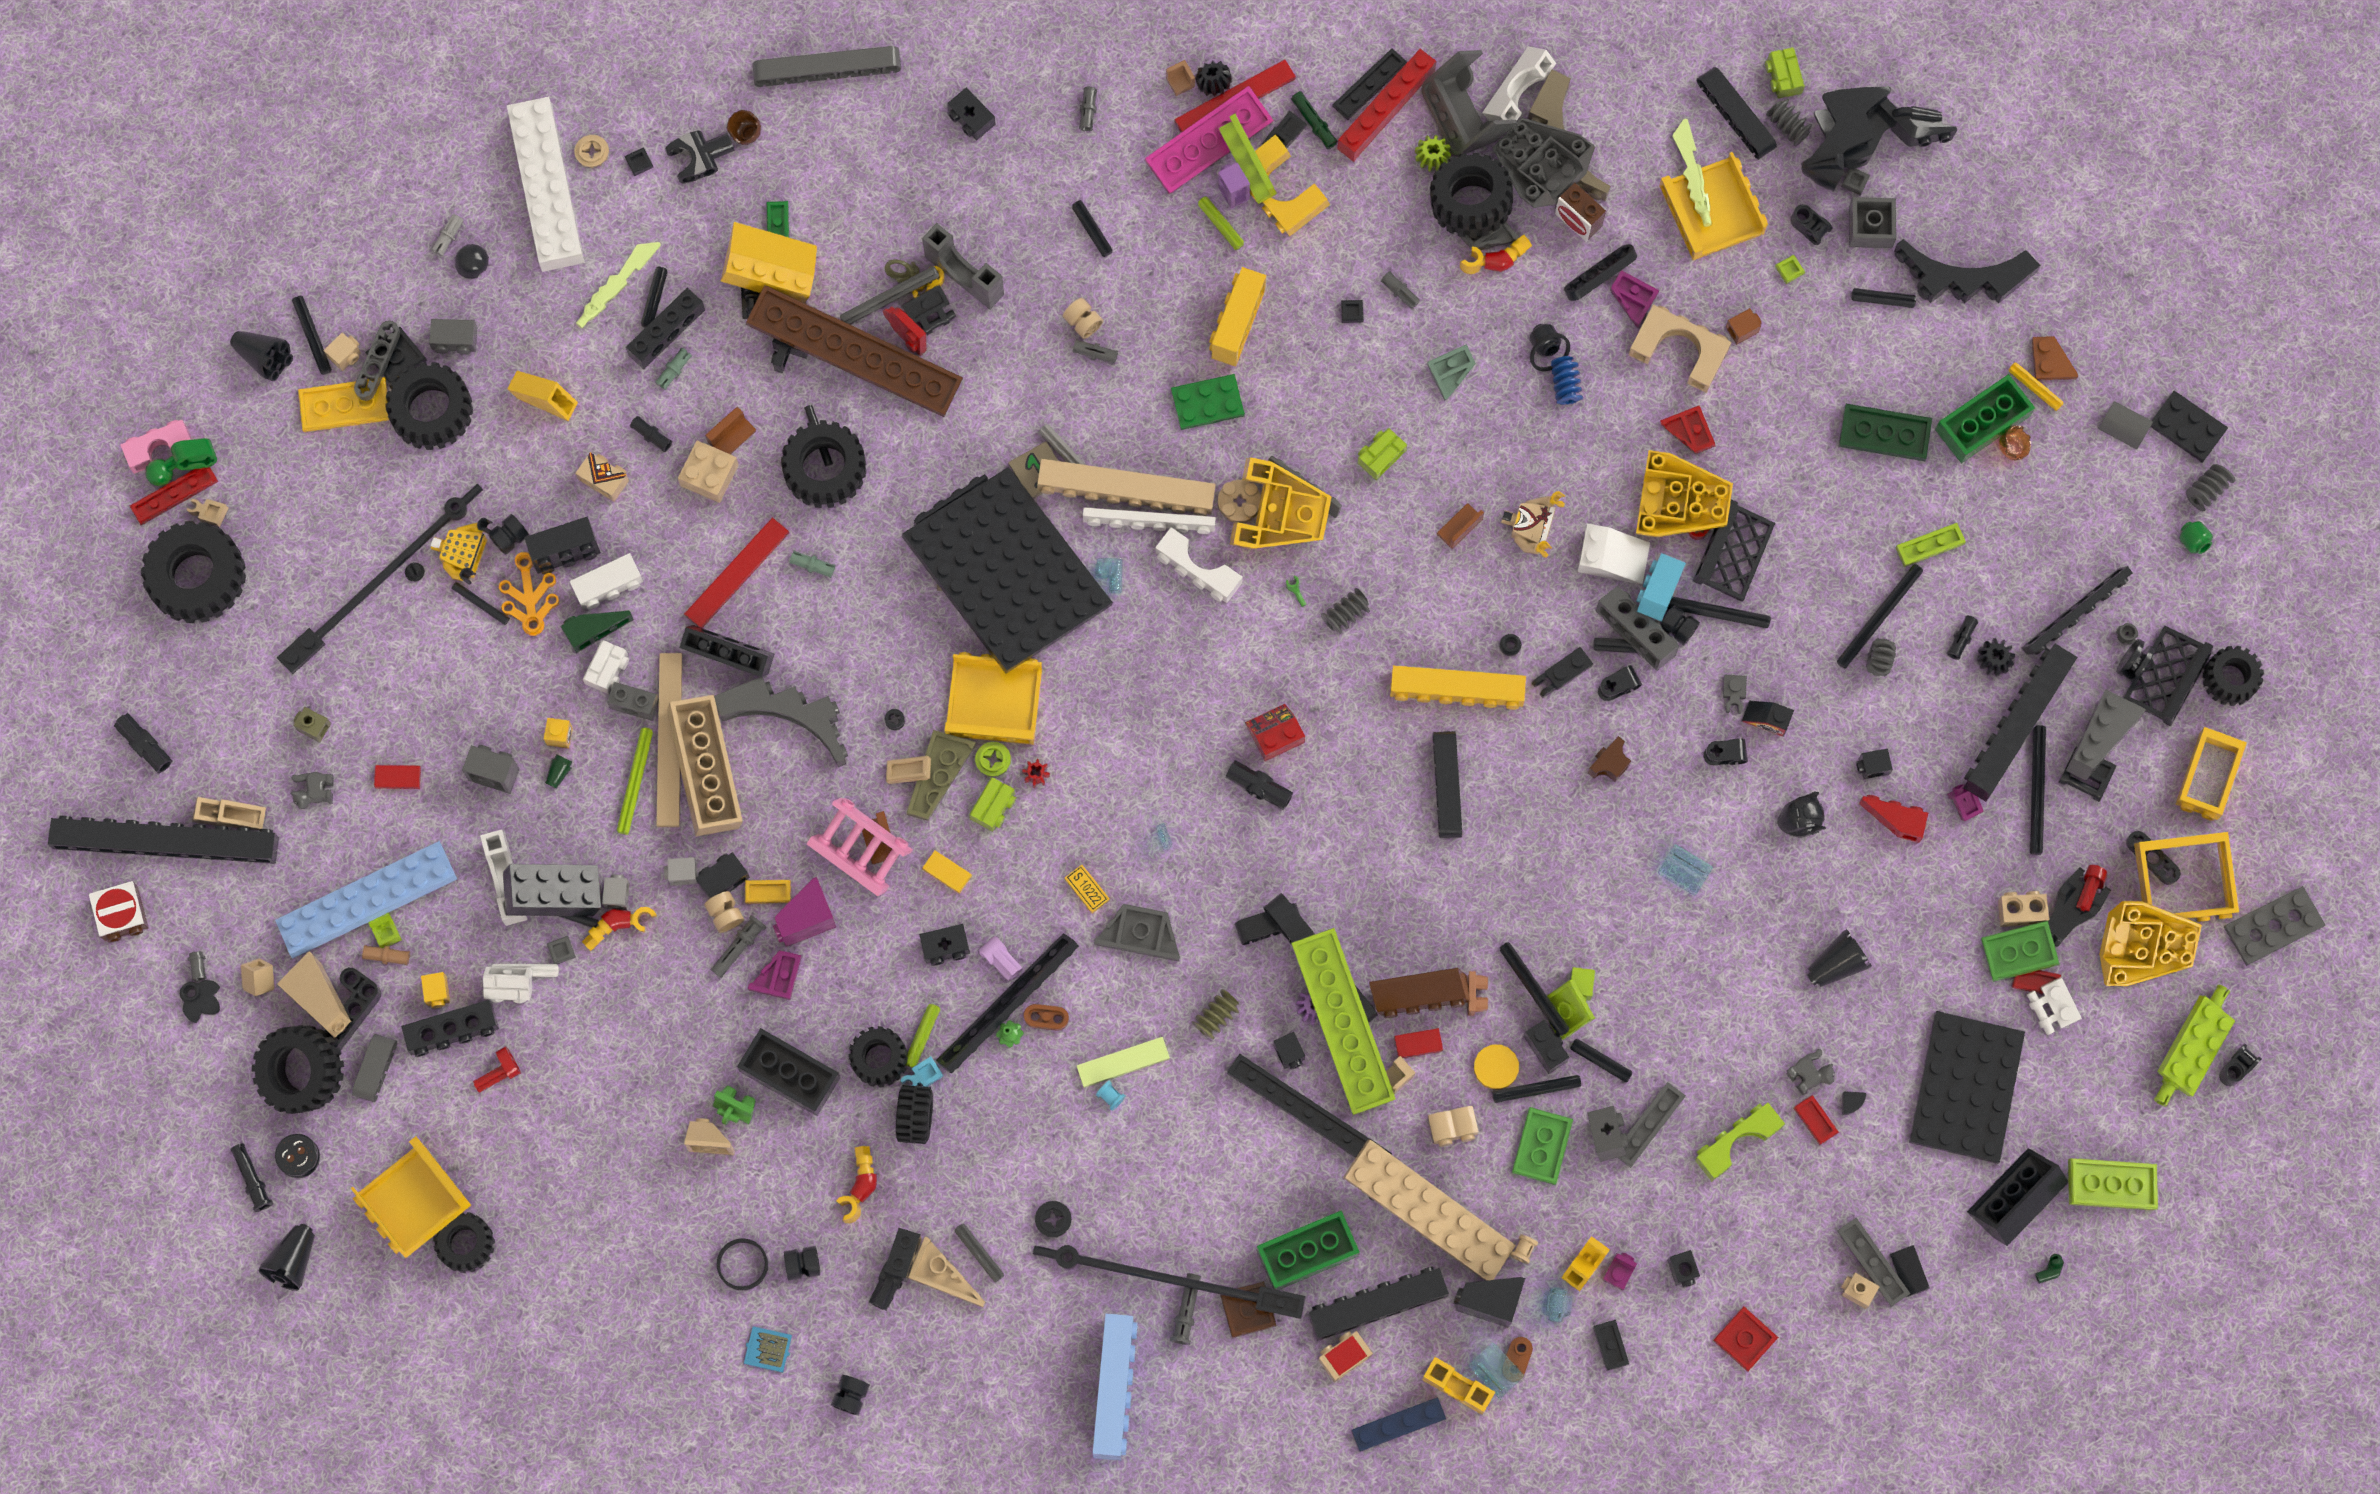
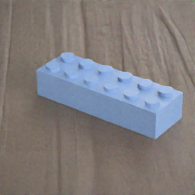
(1113, 1387)

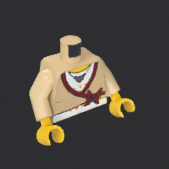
(1533, 523)

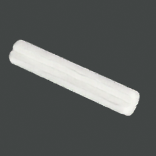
(538, 970)

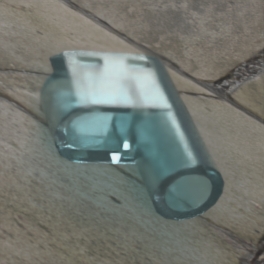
(1111, 571)

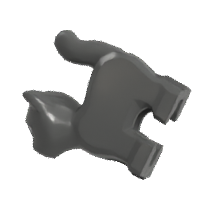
(315, 791)
(1809, 1075)

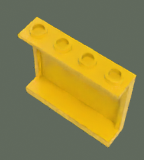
(1732, 208)
(992, 703)
(411, 1200)

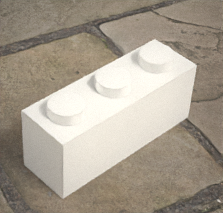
(606, 582)

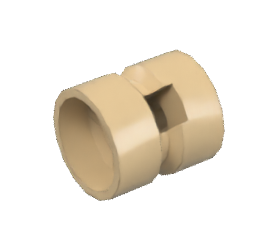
(1081, 316)
(723, 911)

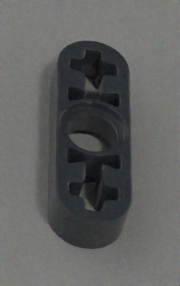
(2162, 857)

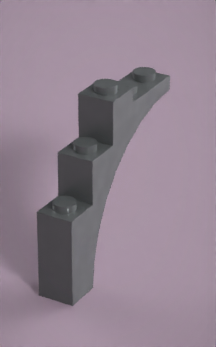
(755, 699)

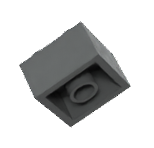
(1872, 222)
(491, 768)

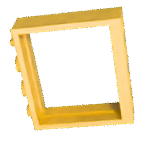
(2226, 867)

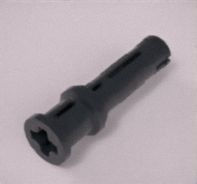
(254, 1187)

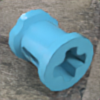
(1110, 1095)

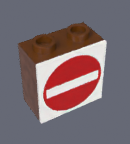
(1580, 212)
(118, 911)

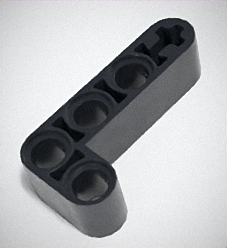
(356, 999)

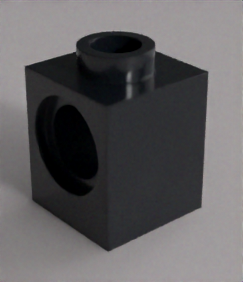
(1874, 764)
(1289, 1051)
(1685, 1258)

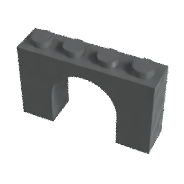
(982, 284)

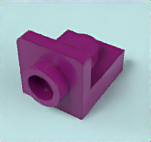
(1966, 803)
(1620, 1270)

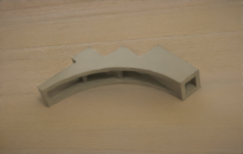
(1548, 110)

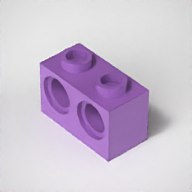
(1233, 185)

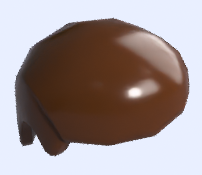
(744, 127)

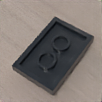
(2188, 426)

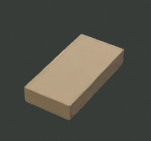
(908, 769)

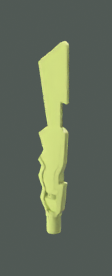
(1693, 172)
(616, 283)

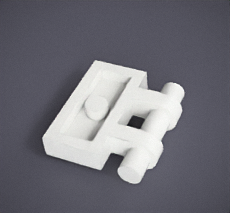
(2060, 1002)

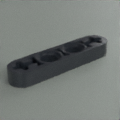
(1600, 272)

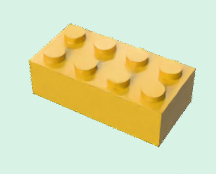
(1238, 316)

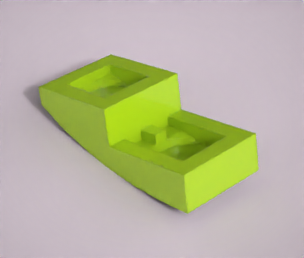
(385, 930)

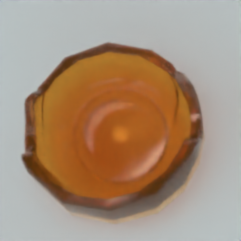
(2015, 443)

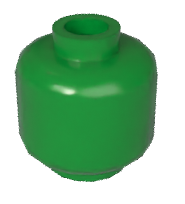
(2196, 537)

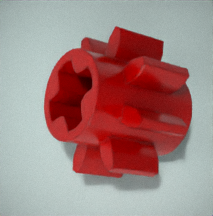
(1037, 767)

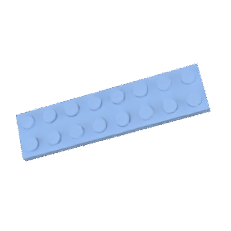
(366, 899)

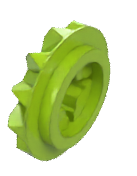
(986, 751)

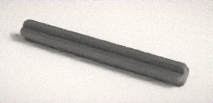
(890, 295)

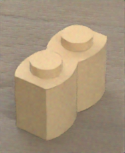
(1453, 1125)

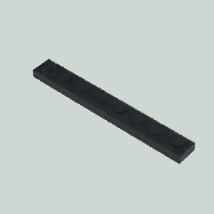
(1007, 1003)
(1298, 1106)

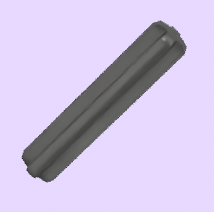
(979, 1252)

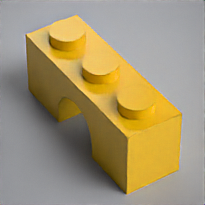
(1457, 1386)

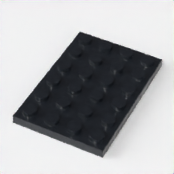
(1967, 1087)

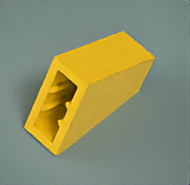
(543, 394)

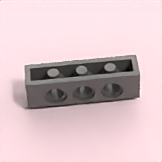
(1640, 639)

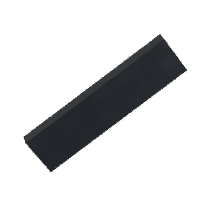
(1369, 84)

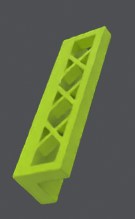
(1247, 159)

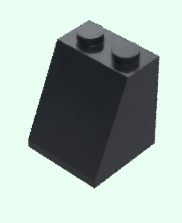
(1490, 1299)

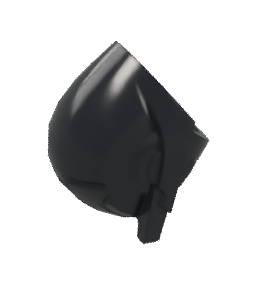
(1802, 816)

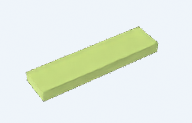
(1123, 1062)

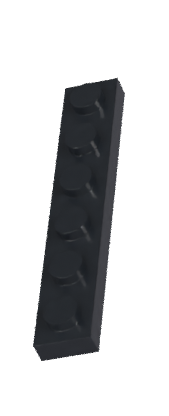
(2083, 606)

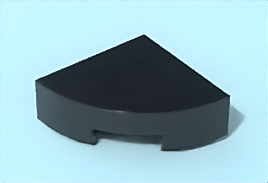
(1852, 1102)

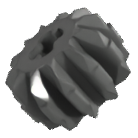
(1881, 657)

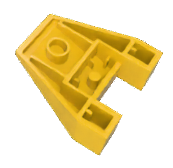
(1287, 510)

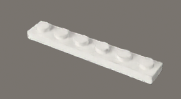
(1158, 521)

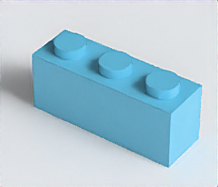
(1659, 586)

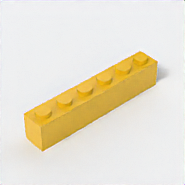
(1458, 686)

